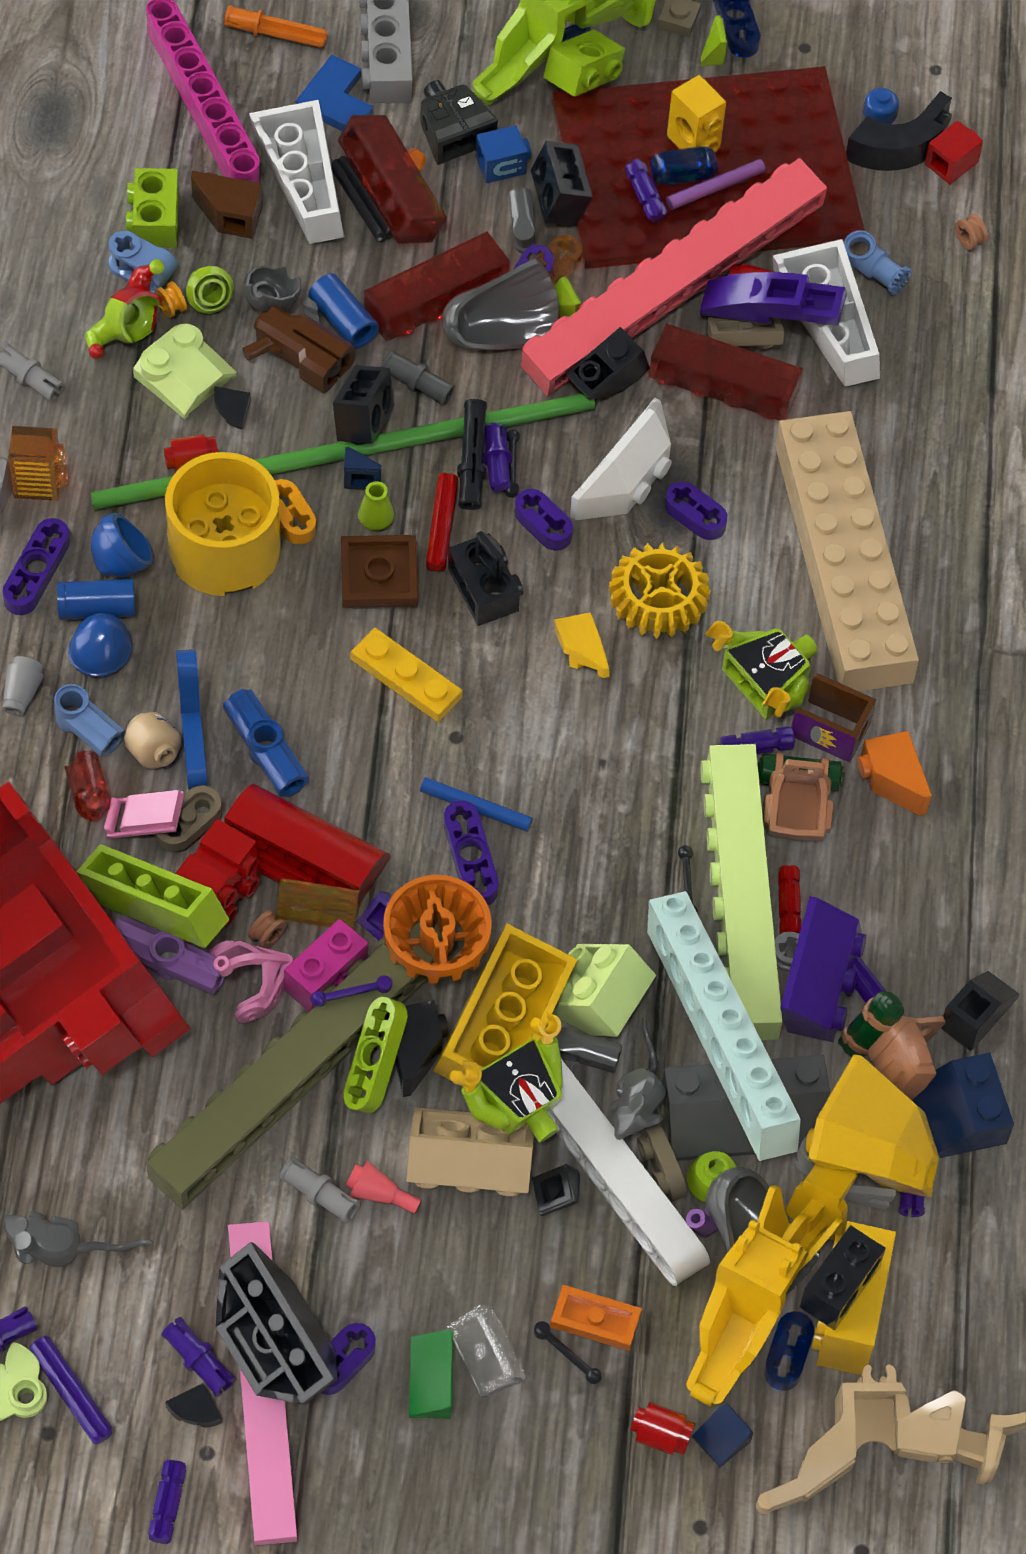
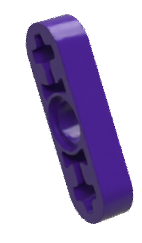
(39, 581)
(474, 837)

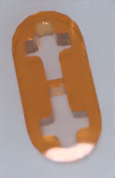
(569, 262)

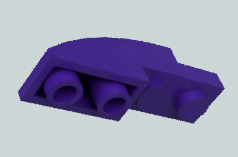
(773, 294)

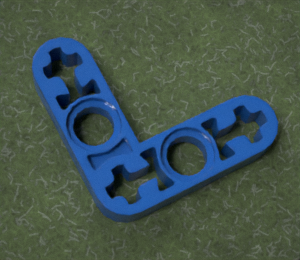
(191, 718)

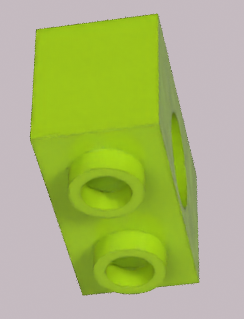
(584, 62)

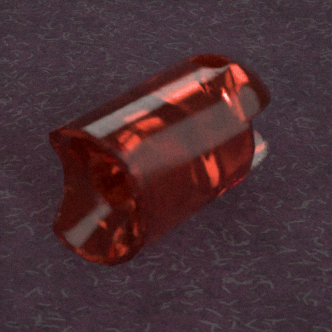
(88, 786)

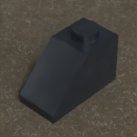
(419, 1044)

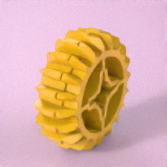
(662, 603)

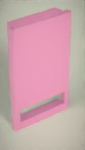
(145, 814)

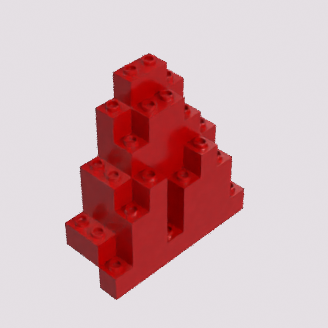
(65, 969)

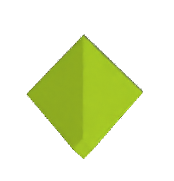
(715, 46)
(568, 300)

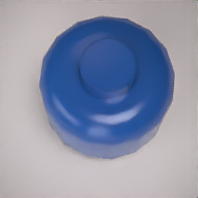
(881, 105)

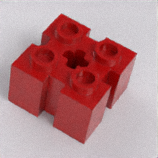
(225, 864)

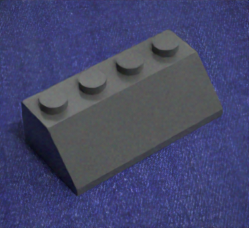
(704, 1121)

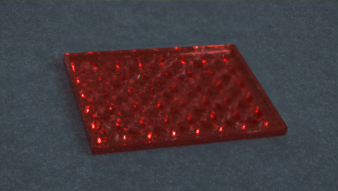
(765, 118)

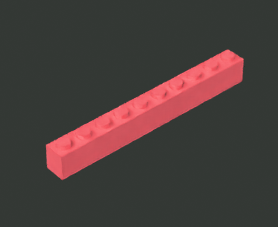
(676, 273)

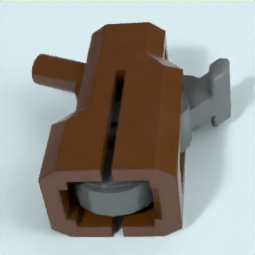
(304, 344)

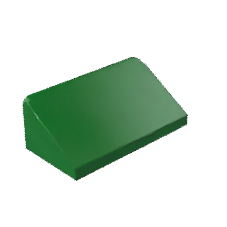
(431, 1375)

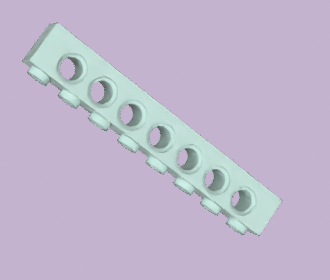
(723, 1027)

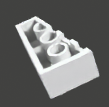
(299, 157)
(850, 345)

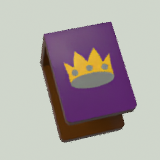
(827, 734)

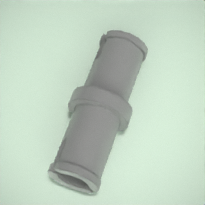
(30, 372)
(319, 1190)

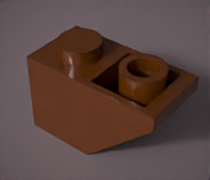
(228, 202)

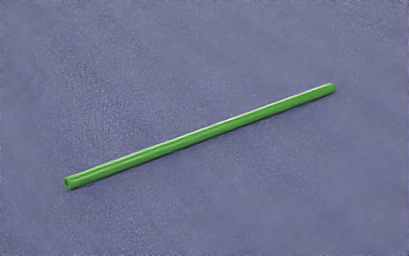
(382, 443)

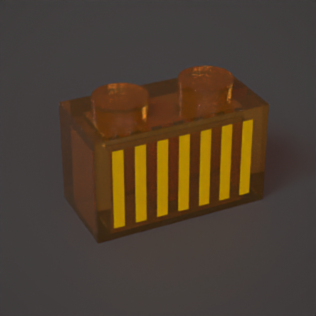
(36, 463)

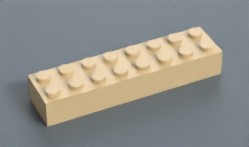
(846, 552)

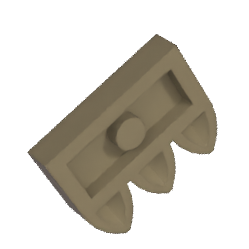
(746, 332)

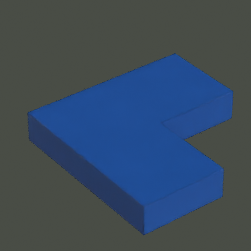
(332, 88)

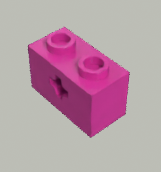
(324, 963)

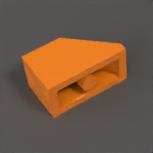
(895, 771)

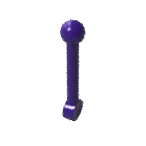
(382, 984)

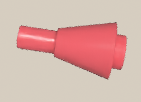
(373, 1185)

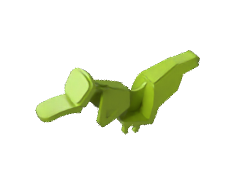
(540, 25)

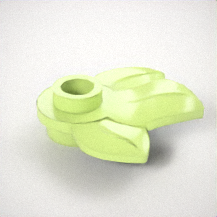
(19, 1377)

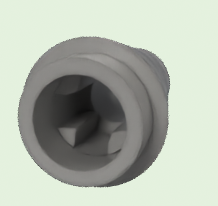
(21, 684)

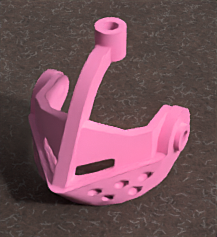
(273, 968)

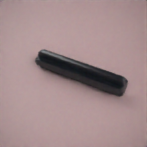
(360, 198)

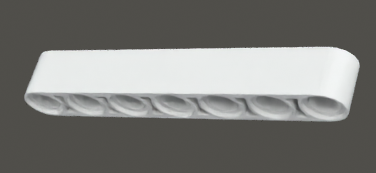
(626, 1184)

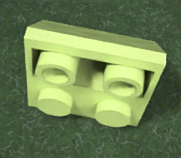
(603, 988)

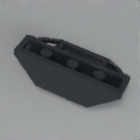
(272, 1329)

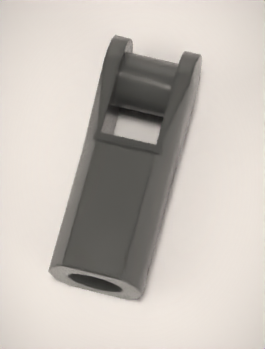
(522, 218)
(588, 1050)

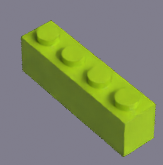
(153, 895)

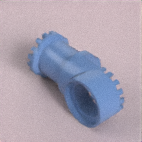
(876, 263)

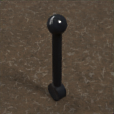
(512, 437)
(685, 853)
(542, 1331)

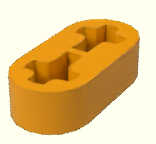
(297, 508)

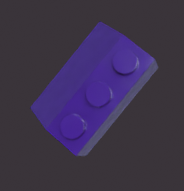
(822, 971)

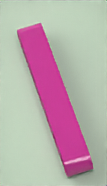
(201, 91)

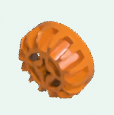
(441, 901)

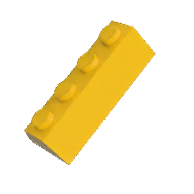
(514, 986)

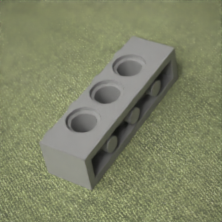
(386, 50)

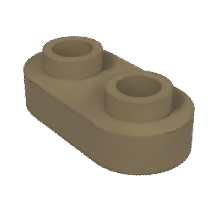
(190, 822)
(657, 1149)

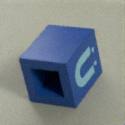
(502, 153)

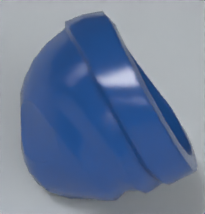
(120, 547)
(100, 646)

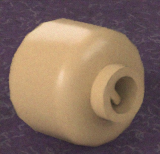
(152, 738)

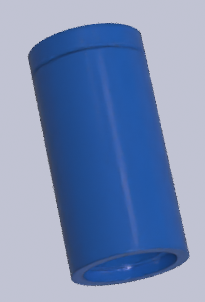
(343, 310)
(88, 598)

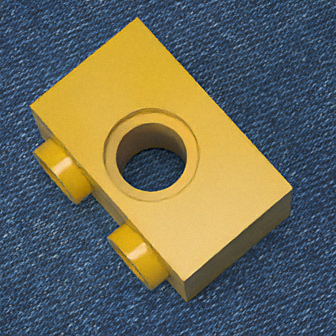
(696, 115)

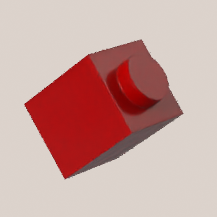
(954, 152)

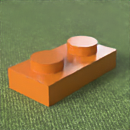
(595, 1317)

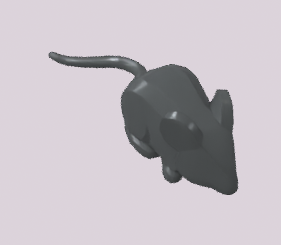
(640, 1096)
(53, 1241)

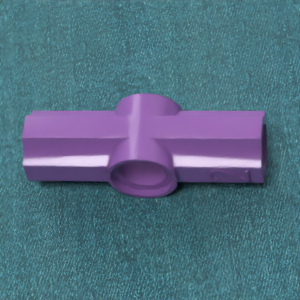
(188, 964)

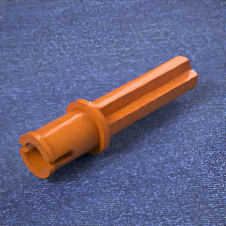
(267, 25)

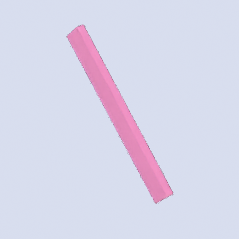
(265, 1433)

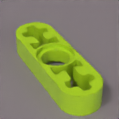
(389, 1045)

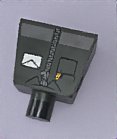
(453, 120)

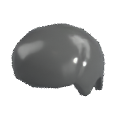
(271, 287)

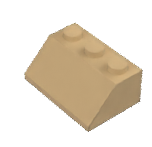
(467, 1153)

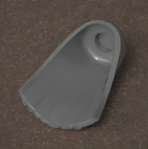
(504, 310)
(734, 1201)

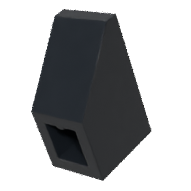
(609, 366)
(977, 1009)

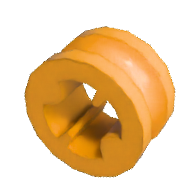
(171, 299)

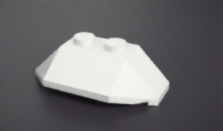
(627, 470)

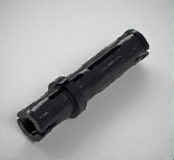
(472, 455)

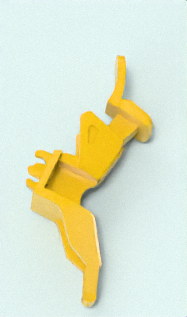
(758, 1274)

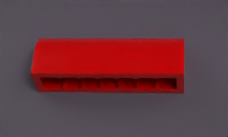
(307, 841)

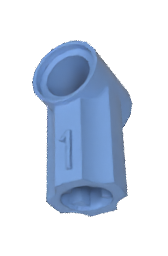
(88, 721)

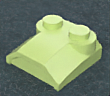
(182, 369)

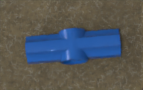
(274, 759)

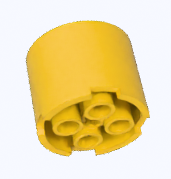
(223, 523)

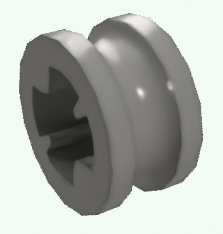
(781, 941)

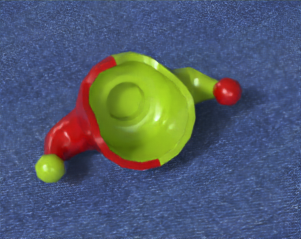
(129, 312)

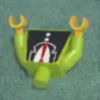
(766, 666)
(518, 1085)

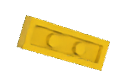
(406, 674)

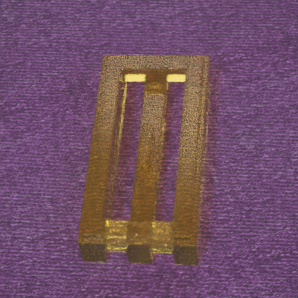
(318, 899)

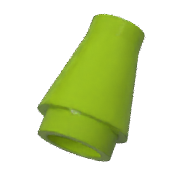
(376, 508)

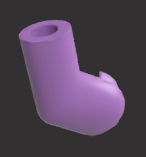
(701, 1222)

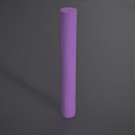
(715, 184)

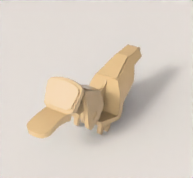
(882, 1414)

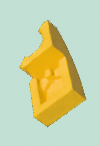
(582, 642)

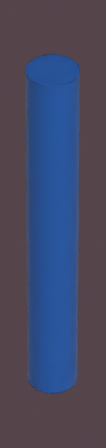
(483, 806)

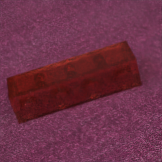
(392, 179)
(426, 289)
(725, 372)

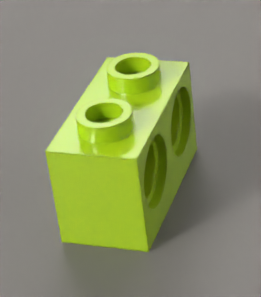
(154, 206)

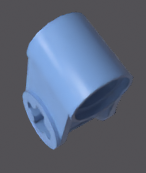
(140, 254)

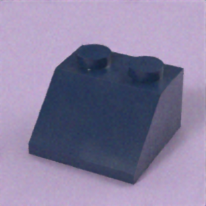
(966, 1106)

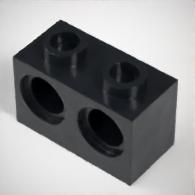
(561, 183)
(363, 404)
(476, 583)
(842, 1277)

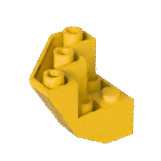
(874, 1132)

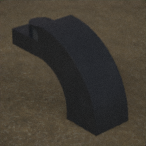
(898, 145)

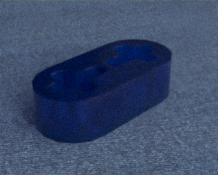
(683, 165)
(797, 1353)

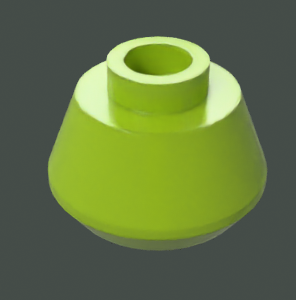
(209, 289)
(705, 1170)

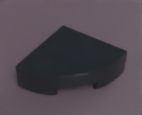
(232, 405)
(194, 1407)

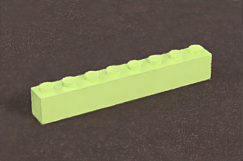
(742, 882)

